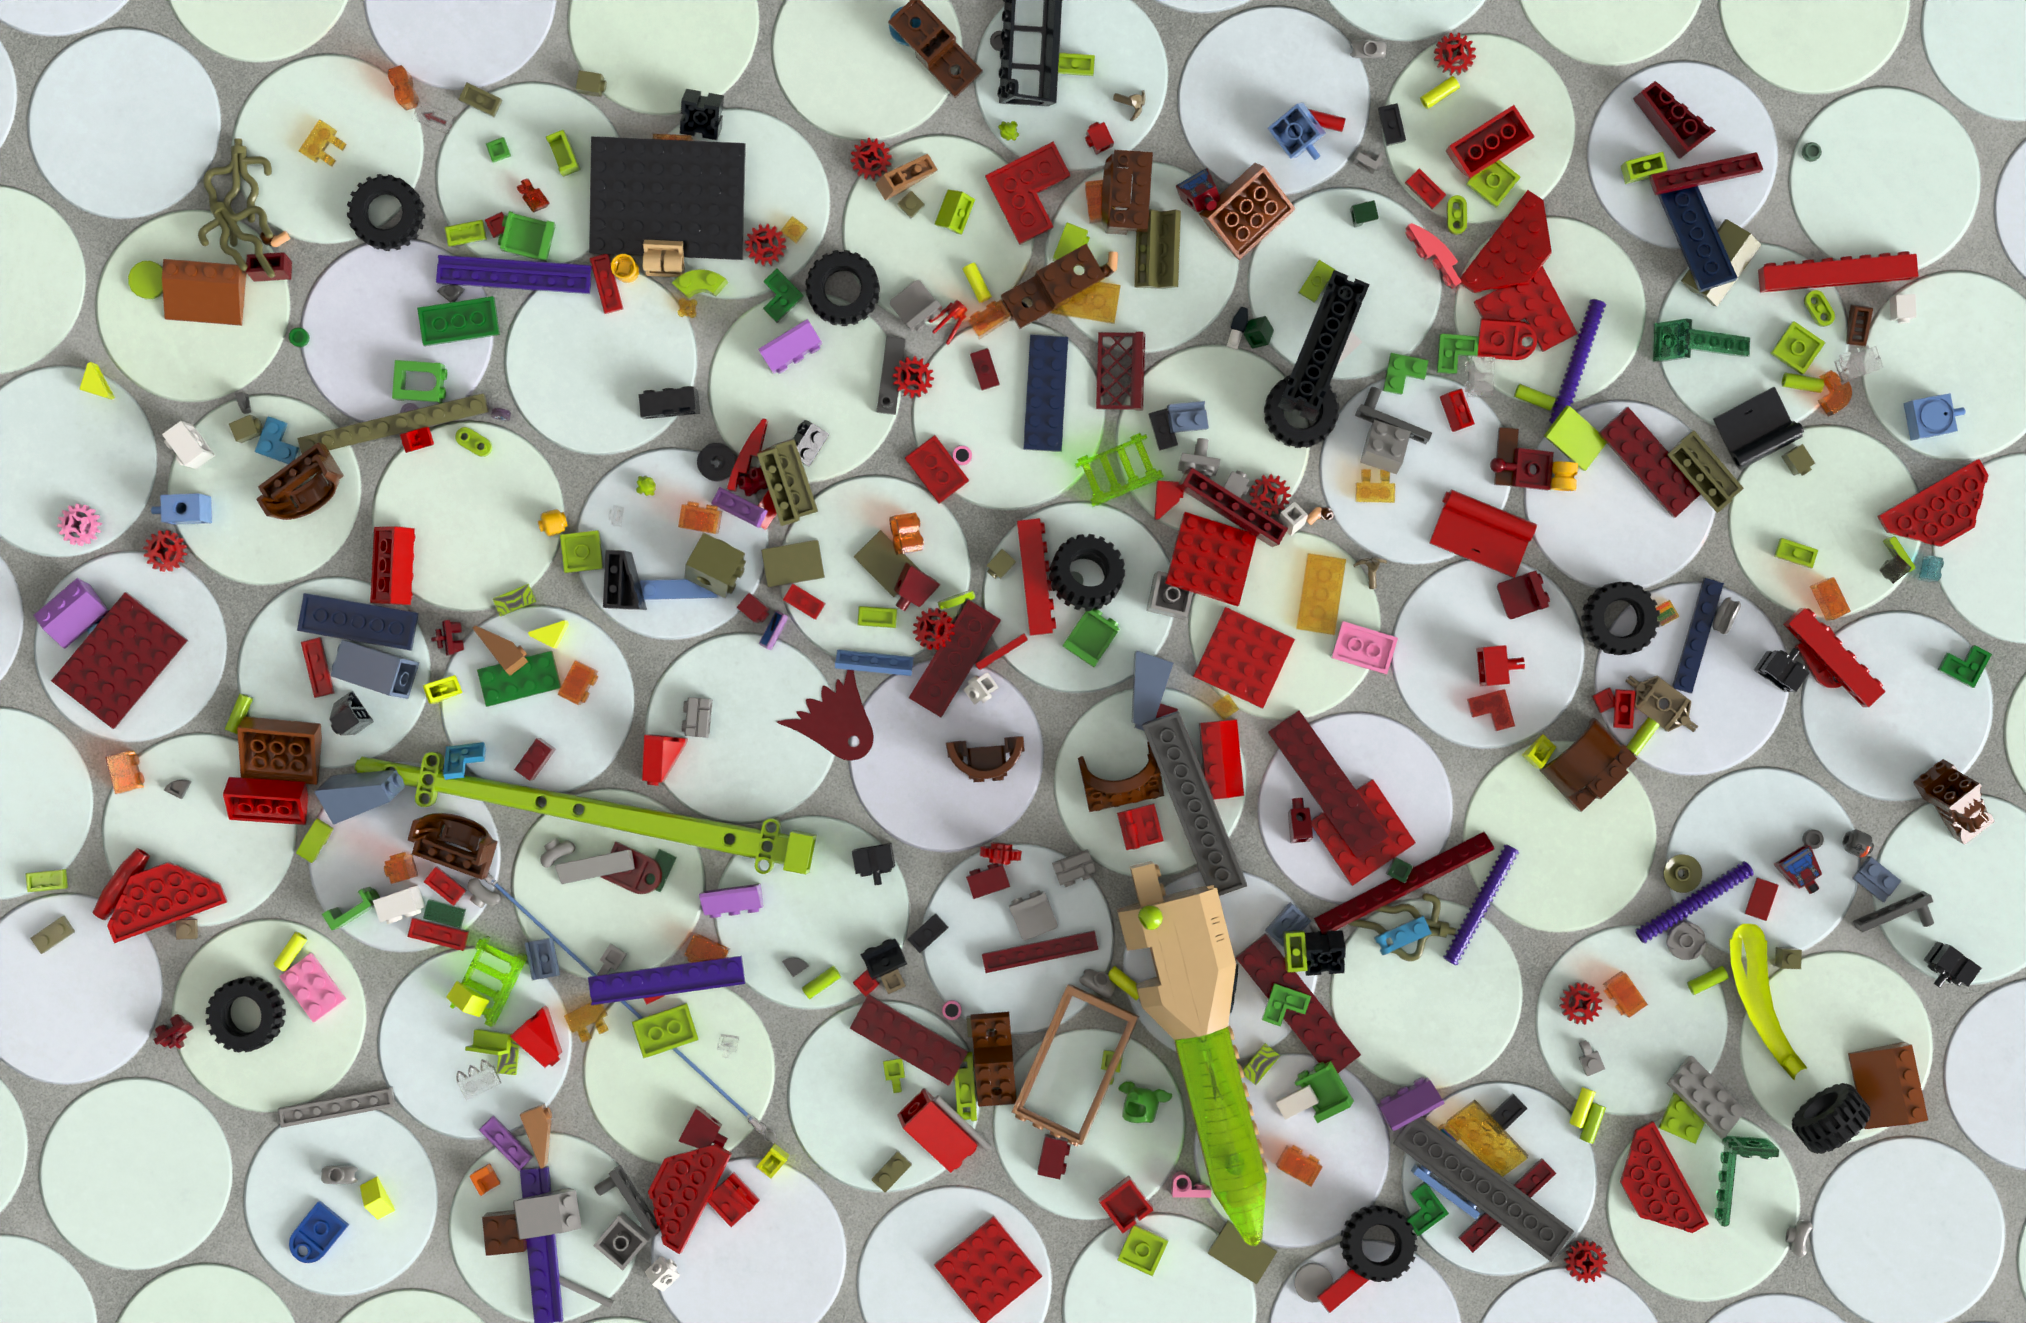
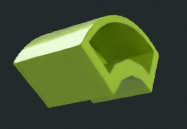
(700, 281)

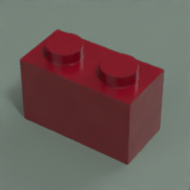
(278, 261)
(754, 608)
(535, 759)
(988, 880)
(1053, 1156)

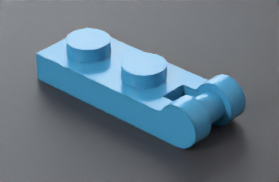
(1403, 935)

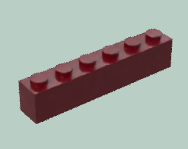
(1232, 507)

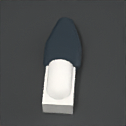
(1238, 326)

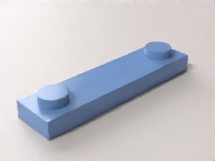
(673, 590)
(874, 662)
(1424, 1174)

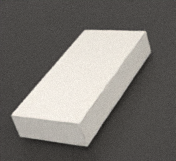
(1297, 1102)

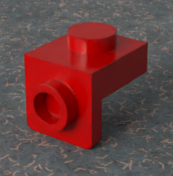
(417, 439)

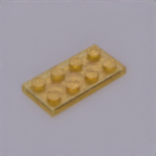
(1093, 303)
(1321, 594)
(1487, 1138)

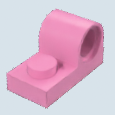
(1200, 1190)

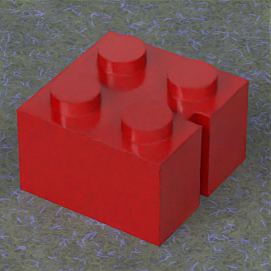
(1124, 1202)

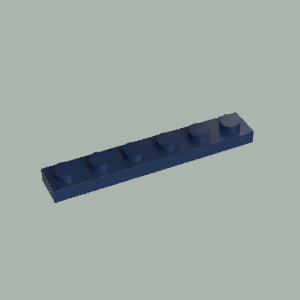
(1697, 635)

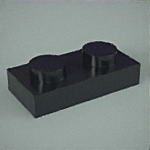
(1392, 124)
(1161, 429)
(928, 933)
(1508, 1111)

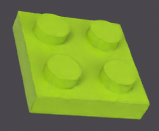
(1494, 182)
(1797, 347)
(581, 551)
(1681, 1120)
(1142, 1250)

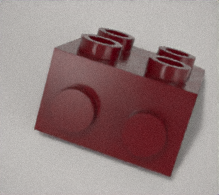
(1523, 595)

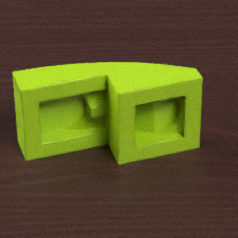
(314, 840)

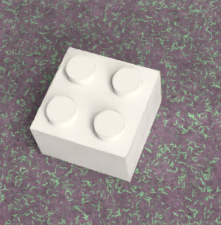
(188, 445)
(401, 903)

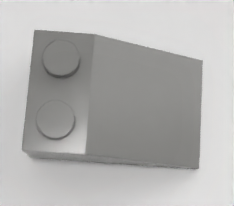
(547, 1214)

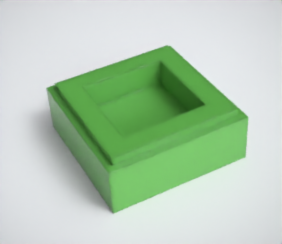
(498, 149)

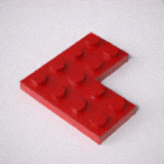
(1017, 189)
(1536, 304)

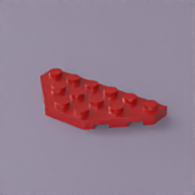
(1514, 250)
(1940, 510)
(160, 898)
(1657, 1184)
(683, 1191)

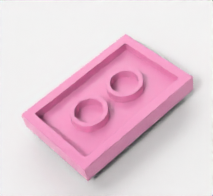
(1364, 647)
(312, 987)

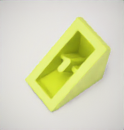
(94, 382)
(551, 634)
(442, 689)
(1539, 752)
(467, 999)
(773, 1161)
(376, 1199)

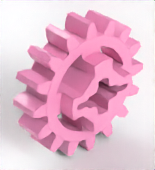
(70, 526)

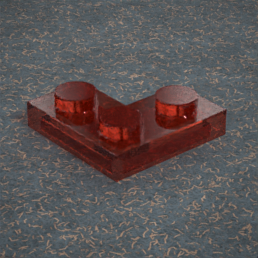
(1496, 704)

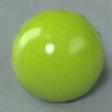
(1150, 917)

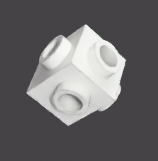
(980, 688)
(662, 1273)

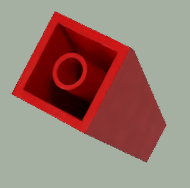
(936, 1131)

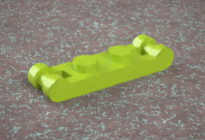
(966, 1089)

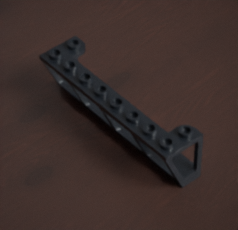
(1049, 56)

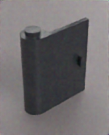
(1759, 432)

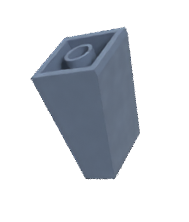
(374, 669)
(1149, 684)
(356, 793)

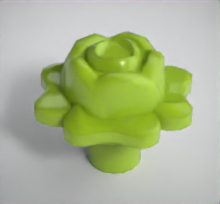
(1008, 130)
(646, 485)

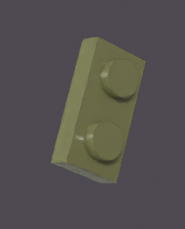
(480, 99)
(52, 934)
(891, 1171)

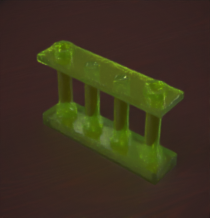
(1134, 481)
(508, 980)

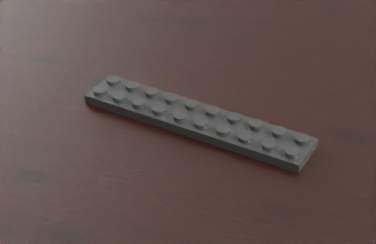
(1194, 803)
(1484, 1187)

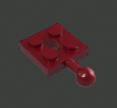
(1521, 474)

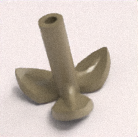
(1133, 100)
(1373, 565)

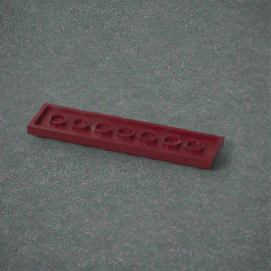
(1328, 784)
(1316, 1026)

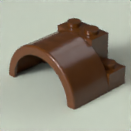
(986, 761)
(1589, 764)

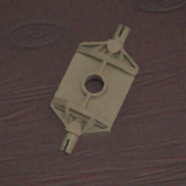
(1647, 701)

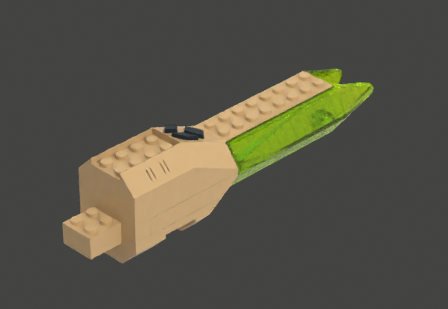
(1193, 1006)

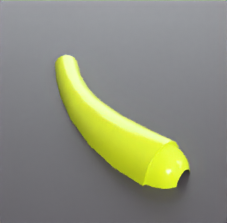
(1757, 996)

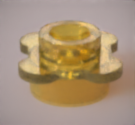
(691, 312)

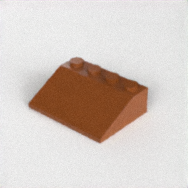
(1248, 211)
(203, 292)
(279, 749)
(1889, 1085)

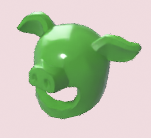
(1141, 1103)

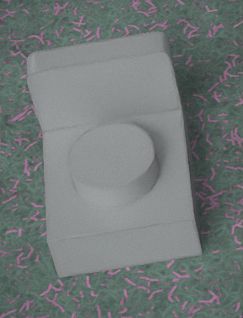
(1366, 162)

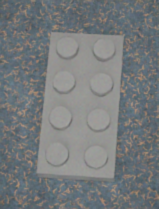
(1706, 1096)

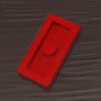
(1425, 188)
(804, 601)
(445, 886)

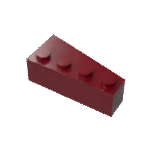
(1672, 120)

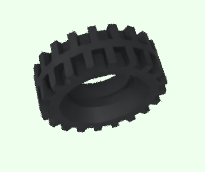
(405, 229)

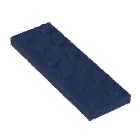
(1698, 238)
(1045, 393)
(357, 621)

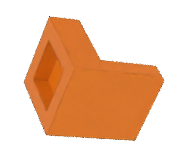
(484, 1179)

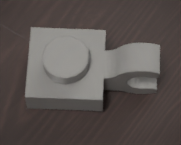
(612, 959)
(1590, 1060)

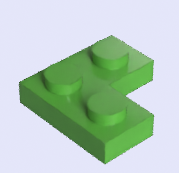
(1450, 347)
(1401, 367)
(1282, 999)

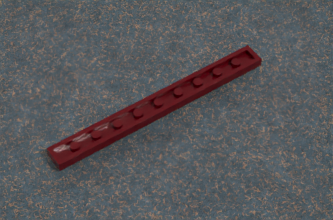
(1394, 889)

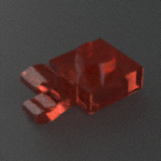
(533, 197)

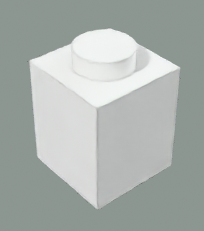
(1903, 308)
(1293, 518)

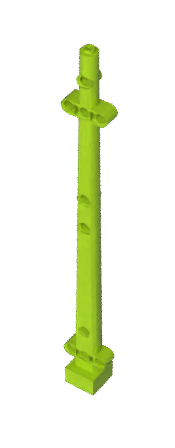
(791, 850)

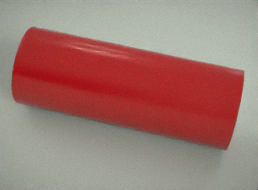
(1328, 120)

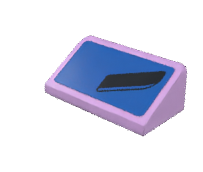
(773, 630)

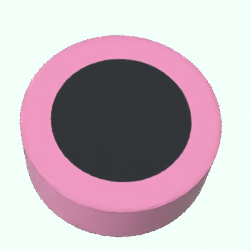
(962, 455)
(951, 1010)

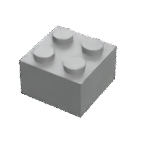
(1385, 447)
(1168, 599)
(622, 1241)

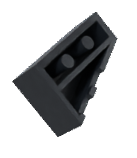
(669, 402)
(622, 582)
(349, 715)

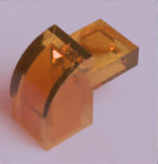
(1839, 393)

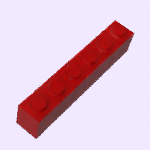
(1035, 577)
(1834, 657)

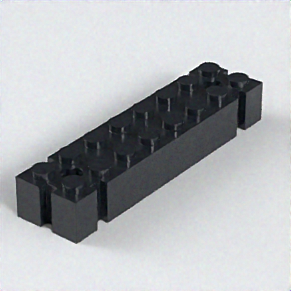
(1323, 345)

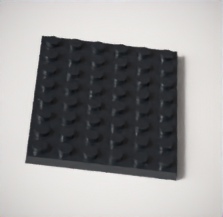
(667, 194)

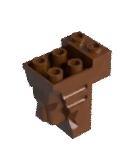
(1955, 799)

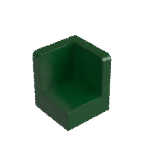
(1363, 213)
(1258, 332)
(1399, 869)

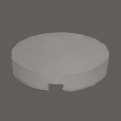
(1686, 941)
(1312, 1281)

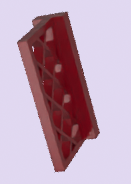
(1136, 375)

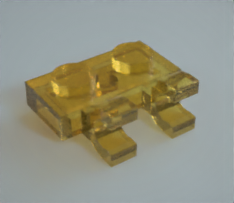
(318, 141)
(1375, 491)
(585, 1016)

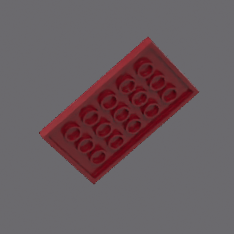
(119, 660)

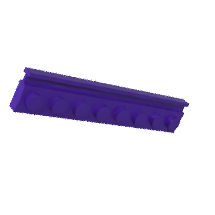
(514, 274)
(666, 980)
(542, 1256)

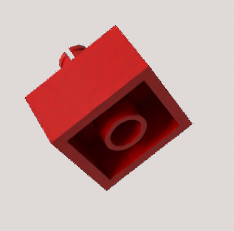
(1495, 665)

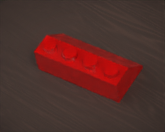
(1490, 142)
(392, 565)
(1222, 758)
(266, 800)

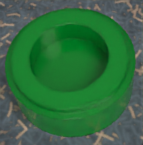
(299, 337)

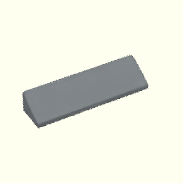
(595, 866)

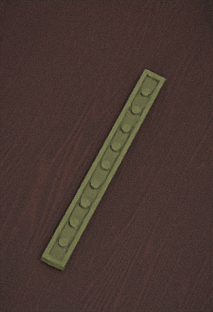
(397, 423)

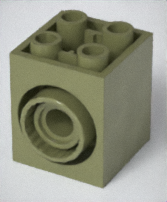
(715, 565)

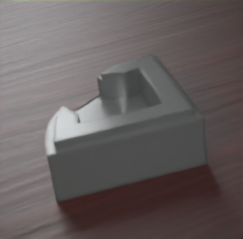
(451, 292)
(243, 402)
(178, 788)
(795, 965)

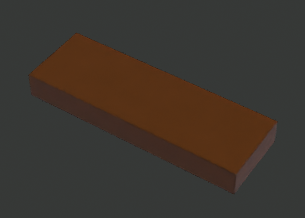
(1506, 447)

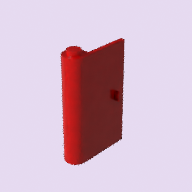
(1482, 527)

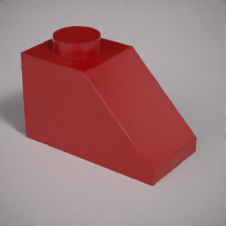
(1166, 497)

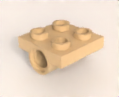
(663, 258)

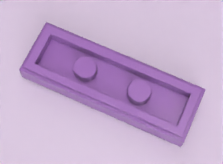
(739, 507)
(506, 1142)

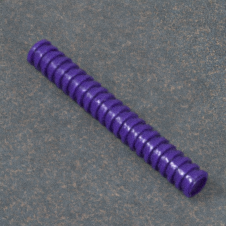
(1579, 357)
(1482, 902)
(1694, 902)

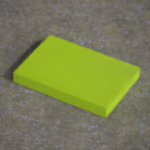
(1575, 438)
(665, 1030)

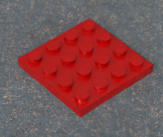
(1211, 559)
(1244, 657)
(1397, 842)
(988, 1270)

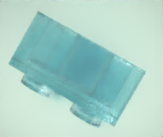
(1931, 569)

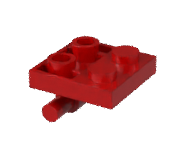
(1140, 827)
(733, 1199)

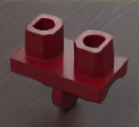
(753, 481)
(448, 629)
(174, 1035)

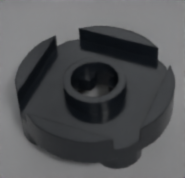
(708, 454)

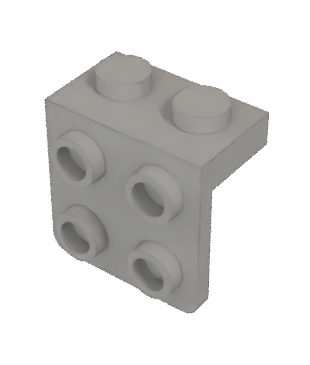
(915, 306)
(1033, 915)

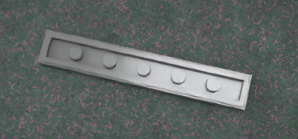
(336, 1107)

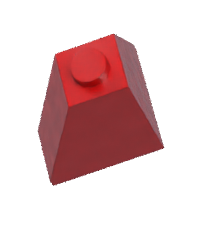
(660, 756)
(539, 1038)

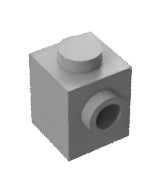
(1237, 483)

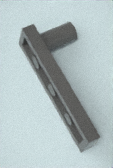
(887, 394)
(1369, 413)
(1917, 901)
(621, 1180)

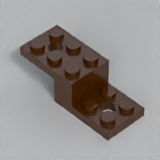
(935, 46)
(1053, 286)
(993, 1059)

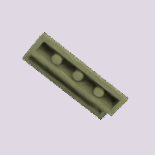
(1740, 248)
(1158, 251)
(1705, 471)
(787, 481)

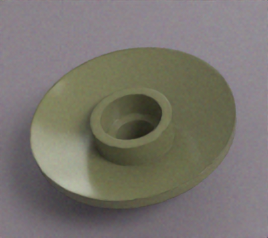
(1691, 877)

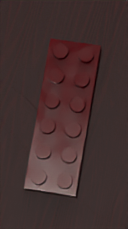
(1649, 461)
(954, 662)
(909, 1040)

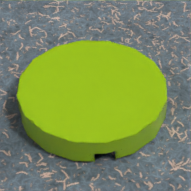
(146, 279)
(956, 599)

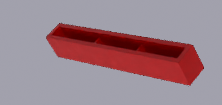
(1838, 273)

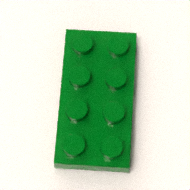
(458, 321)
(533, 678)

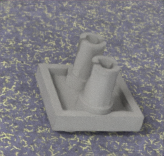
(1199, 461)

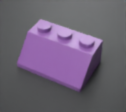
(791, 347)
(71, 612)
(731, 900)
(1410, 1103)

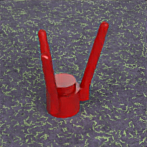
(954, 310)

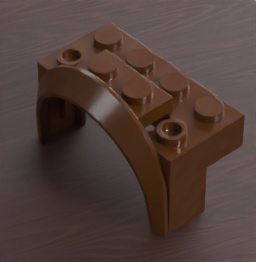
(1117, 191)
(311, 496)
(1107, 794)
(459, 831)

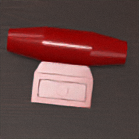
(113, 890)

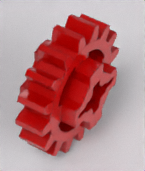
(1448, 49)
(878, 162)
(769, 237)
(919, 385)
(1277, 491)
(167, 558)
(925, 628)
(1000, 853)
(1585, 1009)
(1593, 1262)

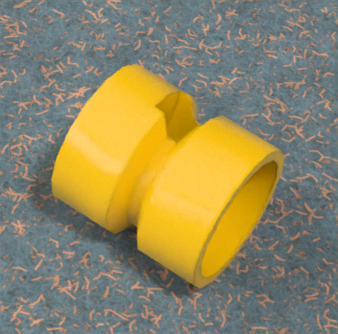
(625, 268)
(1564, 476)

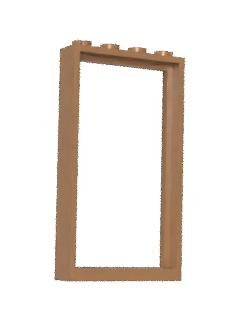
(1042, 1122)

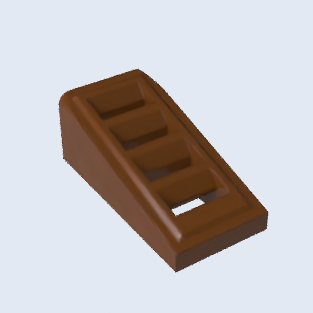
(1854, 309)

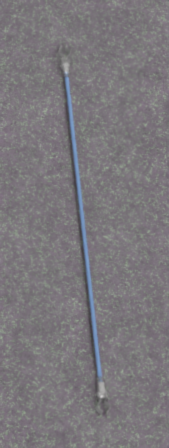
(758, 1125)

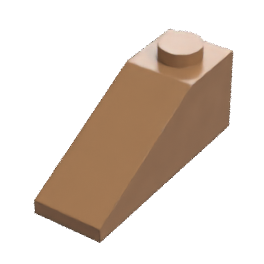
(905, 176)
(504, 651)
(538, 1128)

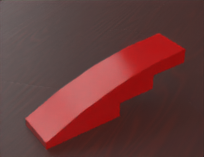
(750, 449)

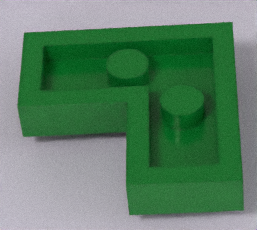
(786, 295)
(1966, 671)
(1430, 1209)

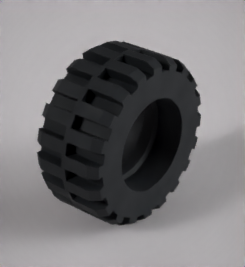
(828, 266)
(1295, 436)
(1096, 551)
(1644, 609)
(222, 1023)
(1831, 1118)
(1402, 1252)

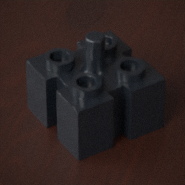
(701, 114)
(1781, 670)
(874, 861)
(1325, 952)
(1951, 965)

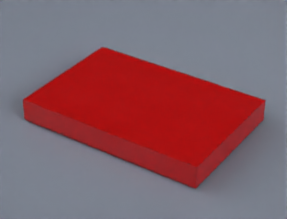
(937, 469)

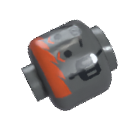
(1858, 843)

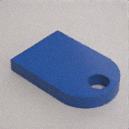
(317, 1233)

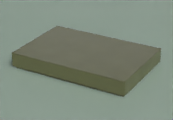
(882, 562)
(793, 563)
(1239, 1256)

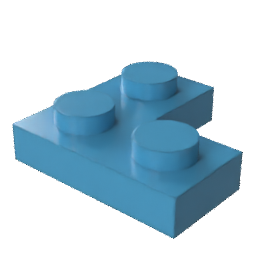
(271, 443)
(459, 755)

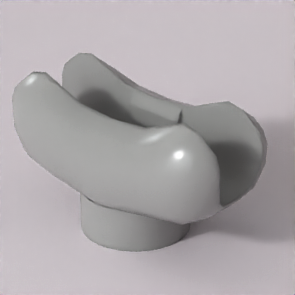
(1368, 49)
(1726, 615)
(555, 850)
(481, 894)
(1098, 982)
(339, 1174)
(1798, 1235)

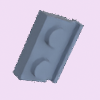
(1187, 417)
(1876, 879)
(1288, 920)
(542, 958)

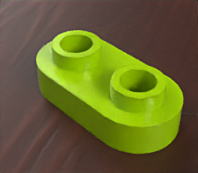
(1457, 215)
(1820, 307)
(473, 441)

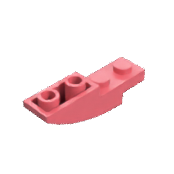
(1431, 246)

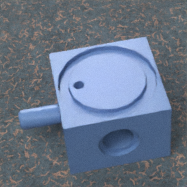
(1297, 131)
(1931, 416)
(184, 509)

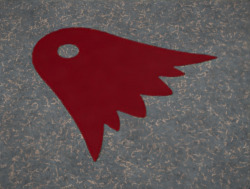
(836, 720)

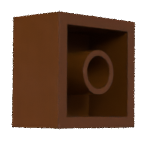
(502, 1233)

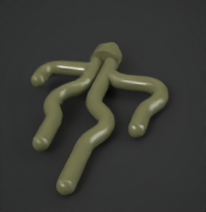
(237, 166)
(225, 218)
(1436, 927)

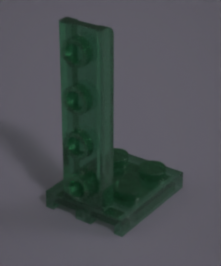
(1676, 339)
(1746, 1148)

